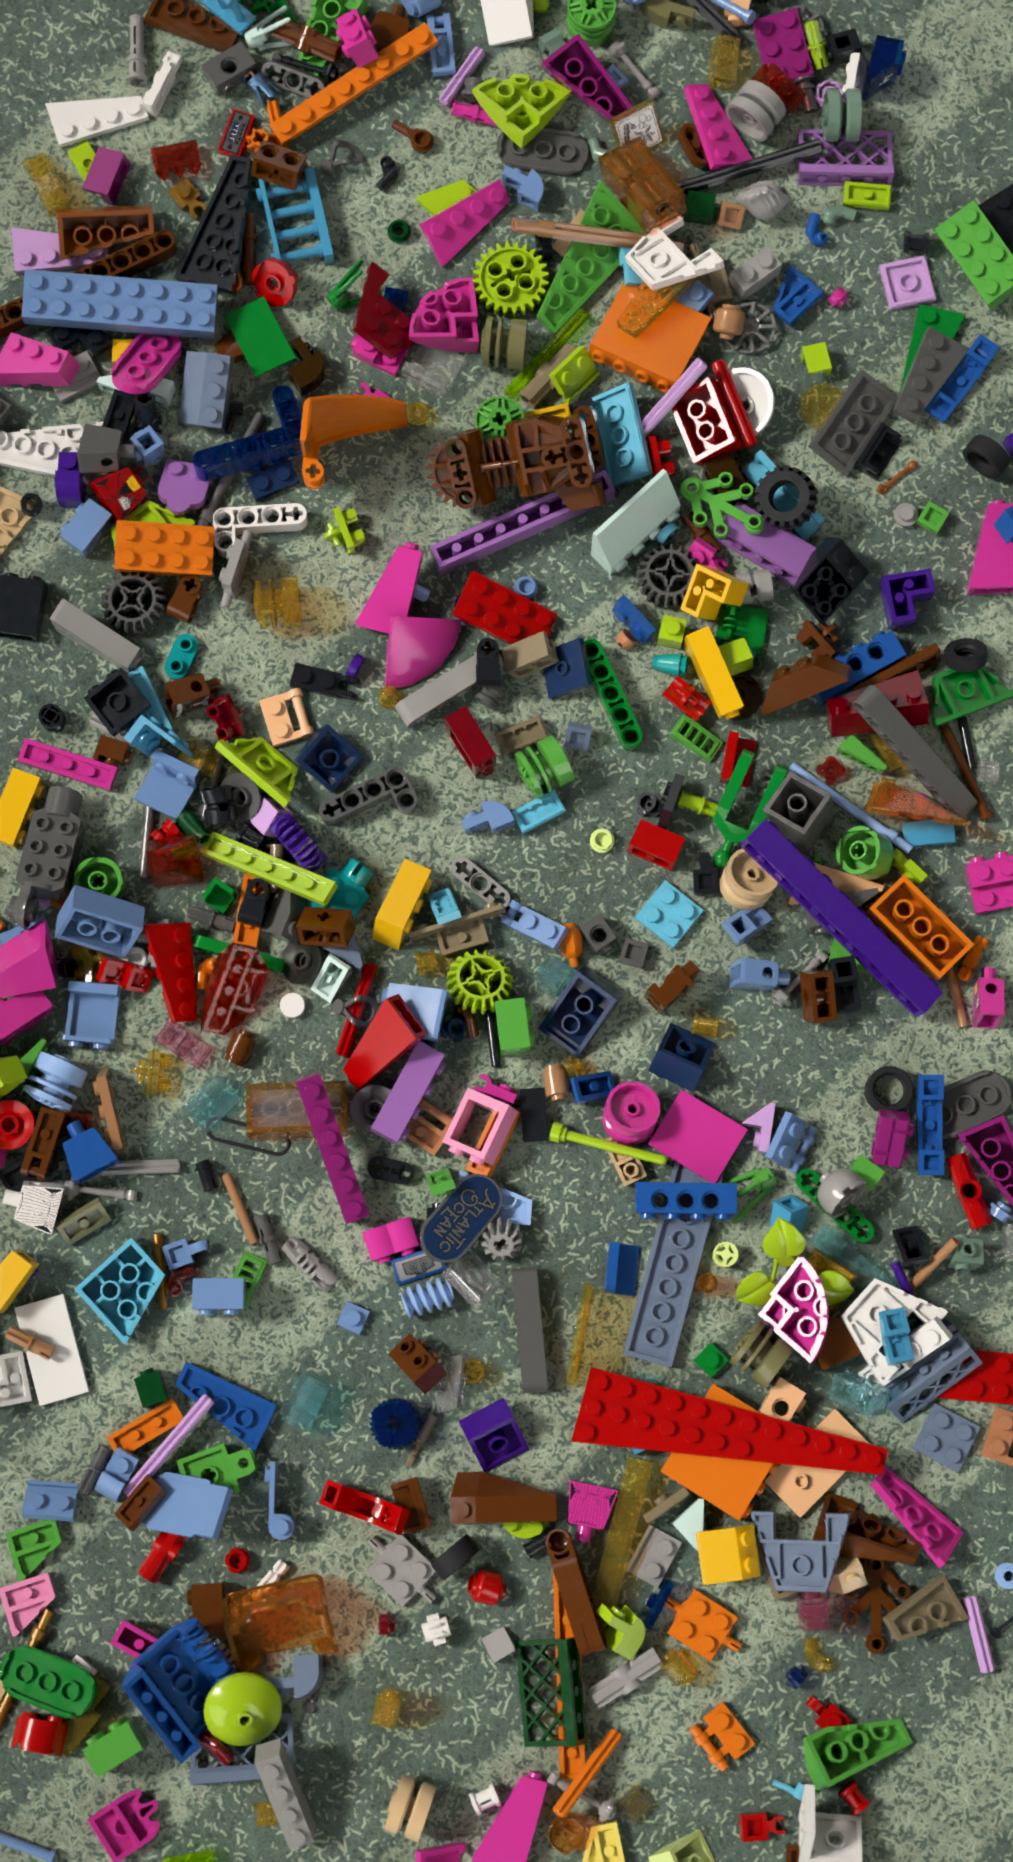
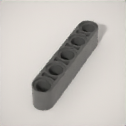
(529, 1330)

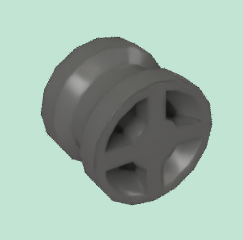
(467, 95)
(489, 696)

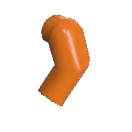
(204, 971)

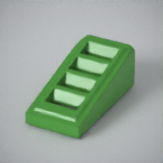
(683, 740)
(858, 752)
(31, 1056)
(258, 1273)

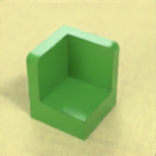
(868, 1171)

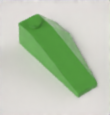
(323, 19)

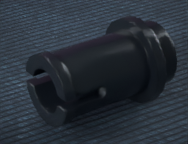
(206, 1175)
(536, 1545)

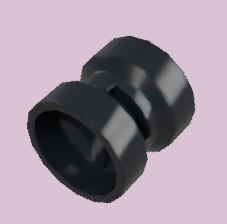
(54, 722)

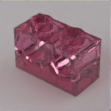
(812, 1611)

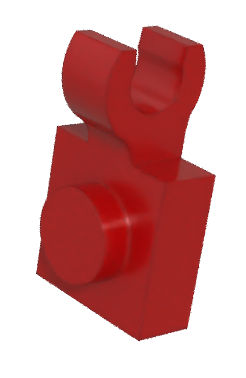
(828, 1715)

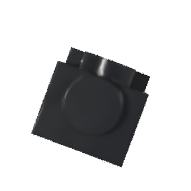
(842, 45)

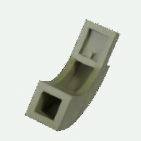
(664, 11)

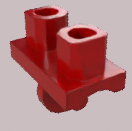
(656, 449)
(686, 699)

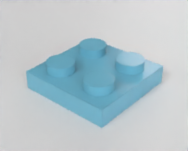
(668, 914)

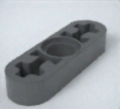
(276, 80)

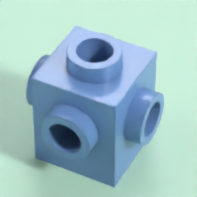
(150, 441)

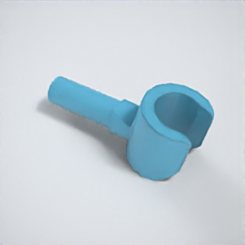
(797, 1792)

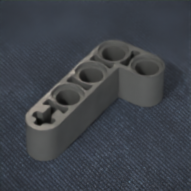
(367, 801)

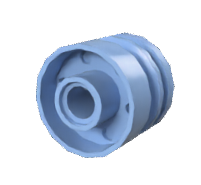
(55, 1081)

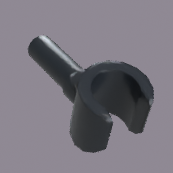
(235, 408)

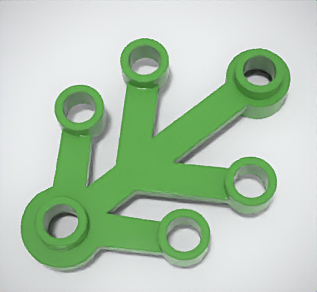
(719, 503)

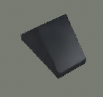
(909, 1247)

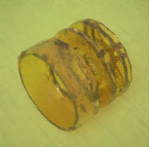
(278, 602)

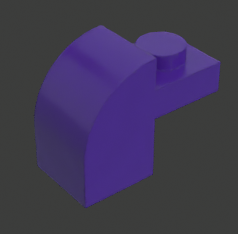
(69, 481)

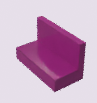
(107, 174)

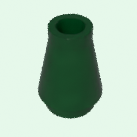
(190, 824)

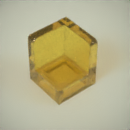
(202, 759)

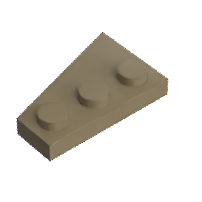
(926, 1610)

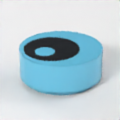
(668, 533)

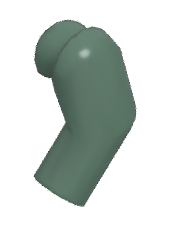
(596, 149)
(838, 211)

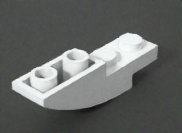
(923, 1341)

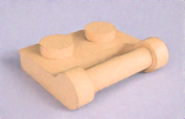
(278, 719)

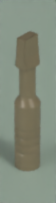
(421, 1438)

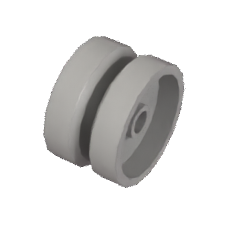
(755, 110)

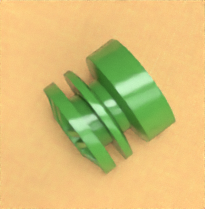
(591, 19)
(494, 410)
(544, 766)

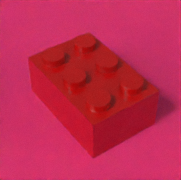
(706, 422)

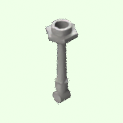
(618, 50)
(781, 996)
(71, 1189)
(605, 1809)

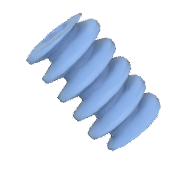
(427, 1297)

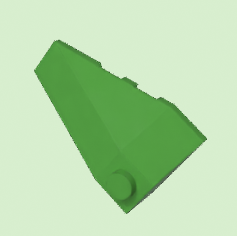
(847, 1749)

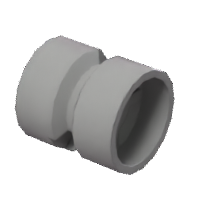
(762, 585)

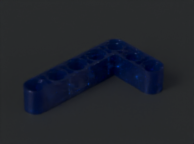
(259, 444)

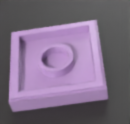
(907, 283)

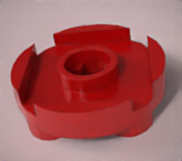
(286, 279)

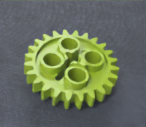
(519, 297)

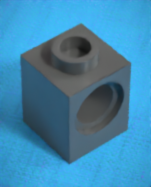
(598, 924)

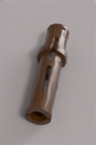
(249, 249)

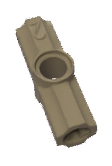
(541, 384)

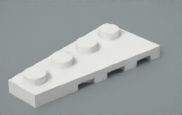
(91, 118)

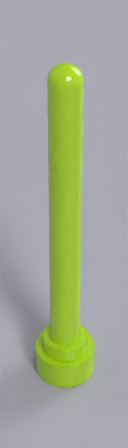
(561, 1133)

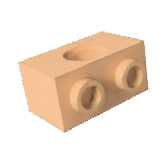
(783, 1392)

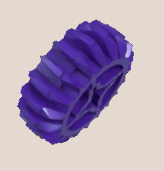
(298, 842)

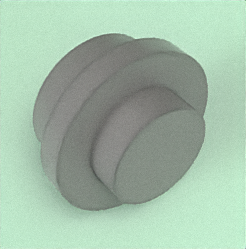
(905, 514)

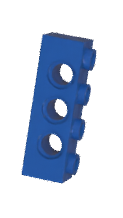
(885, 644)
(724, 1193)

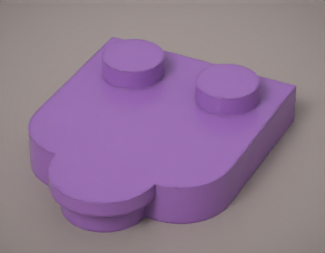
(181, 487)

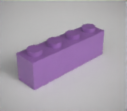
(408, 1092)

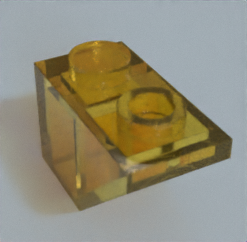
(387, 1708)

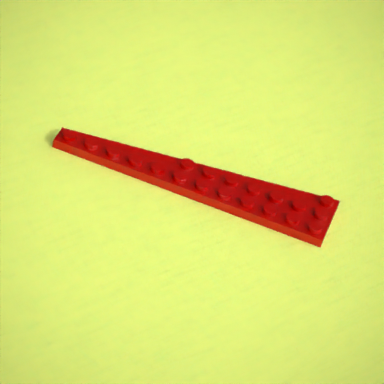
(657, 1418)

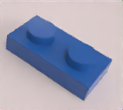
(633, 619)

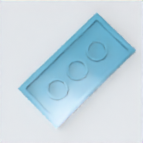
(622, 435)

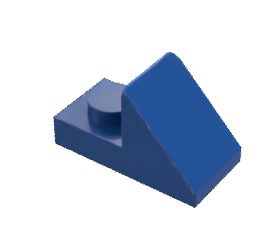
(592, 1086)

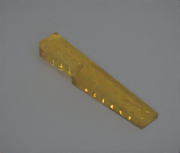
(621, 1531)

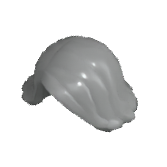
(763, 199)

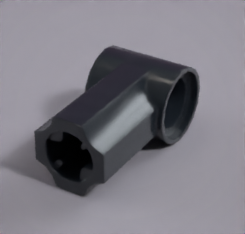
(146, 412)

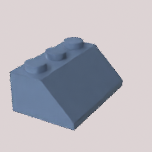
(206, 389)

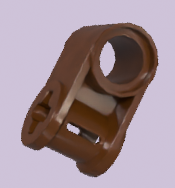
(183, 602)

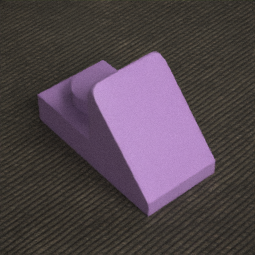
(764, 1120)

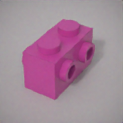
(357, 38)

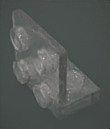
(433, 370)

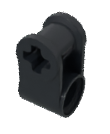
(488, 666)
(253, 907)

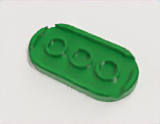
(48, 1681)

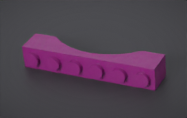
(332, 1147)

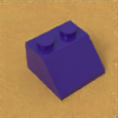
(493, 1435)

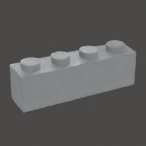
(285, 1793)

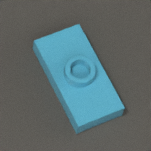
(538, 812)
(443, 906)

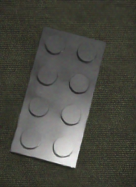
(853, 422)

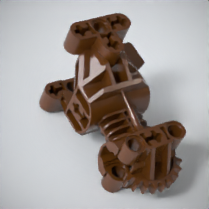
(523, 459)

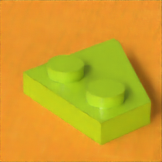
(444, 197)

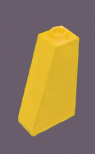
(713, 673)

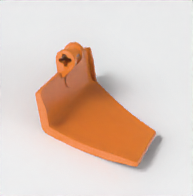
(340, 417)

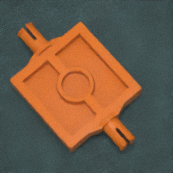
(702, 1624)

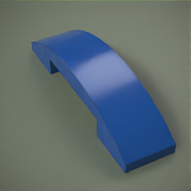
(962, 379)
(929, 1124)

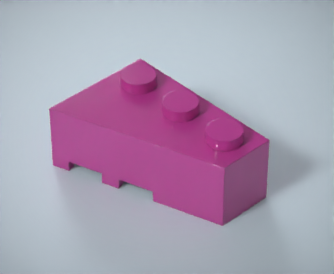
(34, 362)

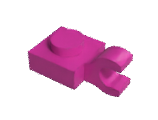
(705, 554)
(502, 1093)

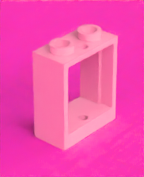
(498, 1132)

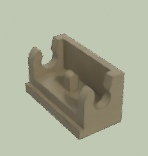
(529, 655)

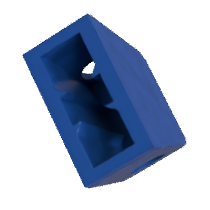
(87, 1153)

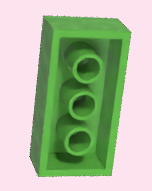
(979, 253)

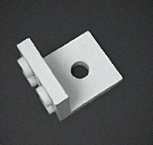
(818, 1827)

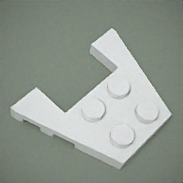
(663, 263)
(864, 1324)

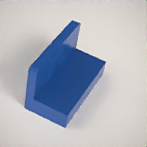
(621, 1269)

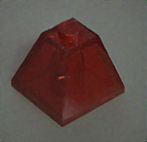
(174, 861)

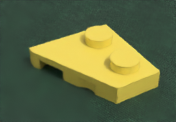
(604, 1844)

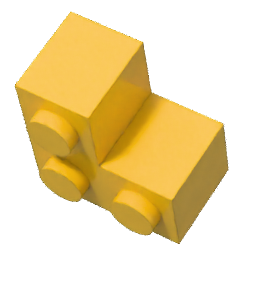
(709, 589)

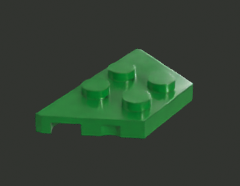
(964, 693)

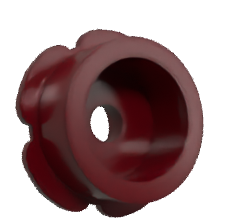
(386, 1624)

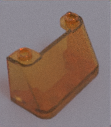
(278, 1619)

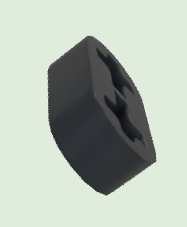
(389, 1176)

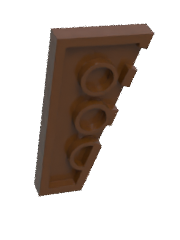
(191, 22)

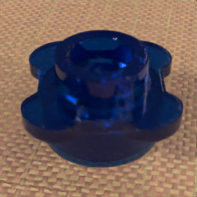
(796, 1676)

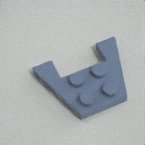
(801, 1563)

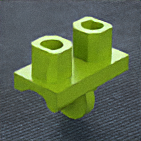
(351, 540)

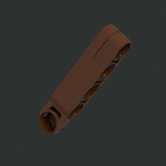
(575, 1593)

